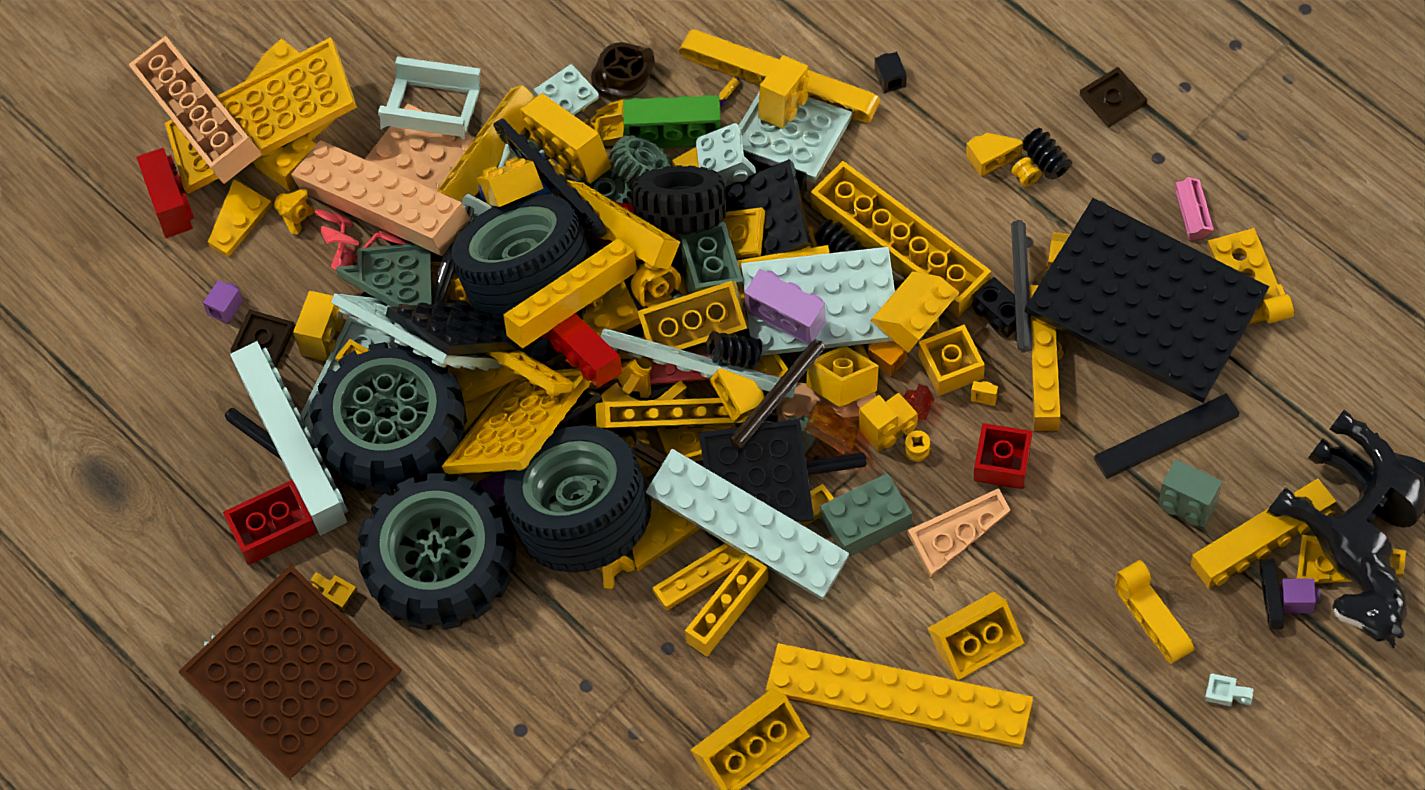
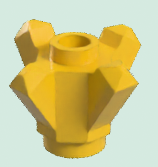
(293, 209)
(636, 377)
(614, 568)

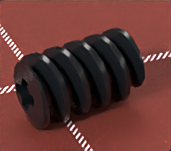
(1046, 154)
(836, 239)
(734, 349)

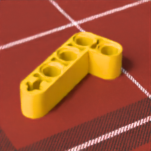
(1151, 613)

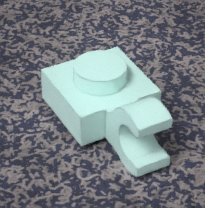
(1224, 689)

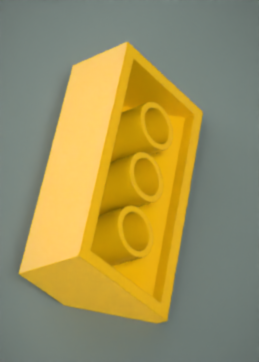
(750, 742)

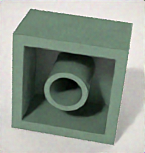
(1189, 494)

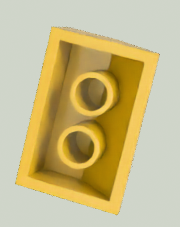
(914, 308)
(976, 635)

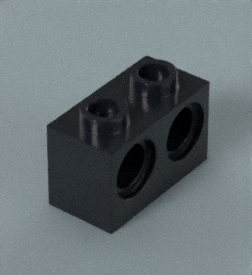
(993, 311)

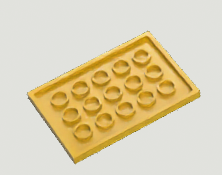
(514, 426)

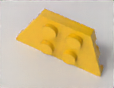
(661, 535)

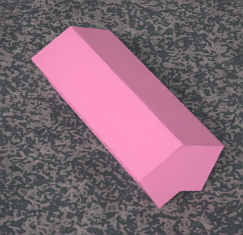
(1193, 208)

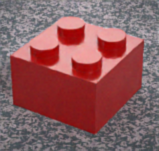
(1002, 456)

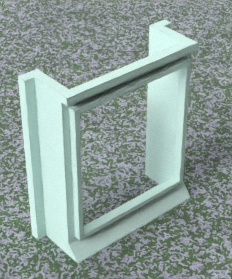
(434, 76)

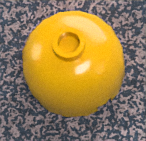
(654, 286)

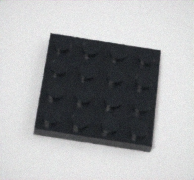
(779, 195)
(453, 327)
(766, 467)

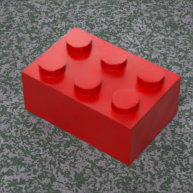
(166, 192)
(270, 522)

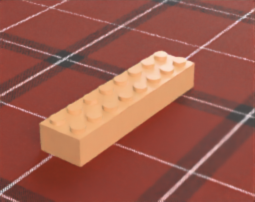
(195, 109)
(381, 197)

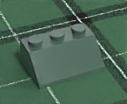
(708, 259)

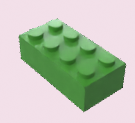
(672, 120)

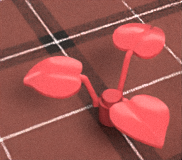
(344, 254)

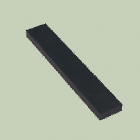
(1166, 436)

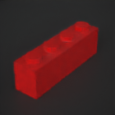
(585, 350)

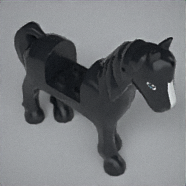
(1350, 541)

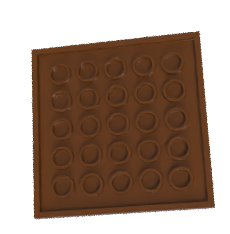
(290, 672)

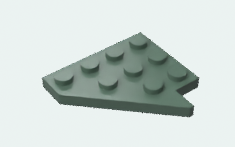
(392, 273)

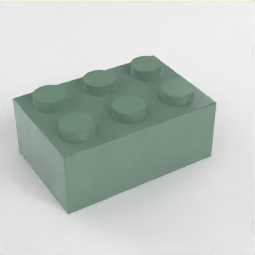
(866, 515)

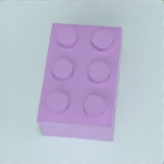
(785, 306)

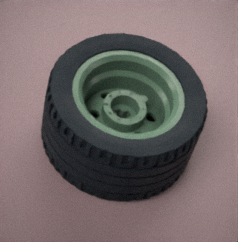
(517, 251)
(579, 500)

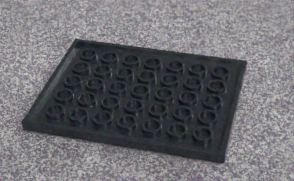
(1147, 299)

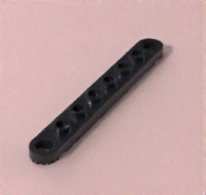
(554, 182)

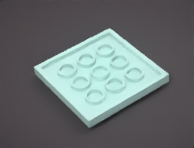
(805, 140)

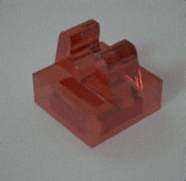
(920, 400)

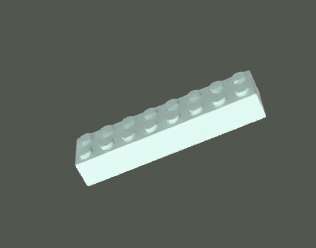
(290, 437)
(747, 524)

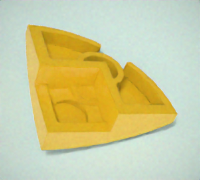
(608, 123)

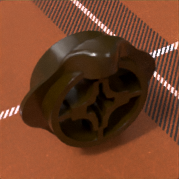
(618, 69)

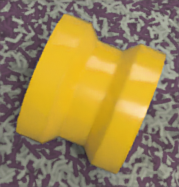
(1026, 172)
(917, 452)

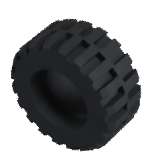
(680, 199)

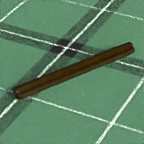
(777, 394)

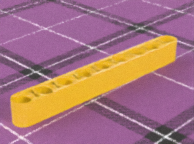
(755, 67)

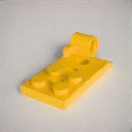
(1276, 304)

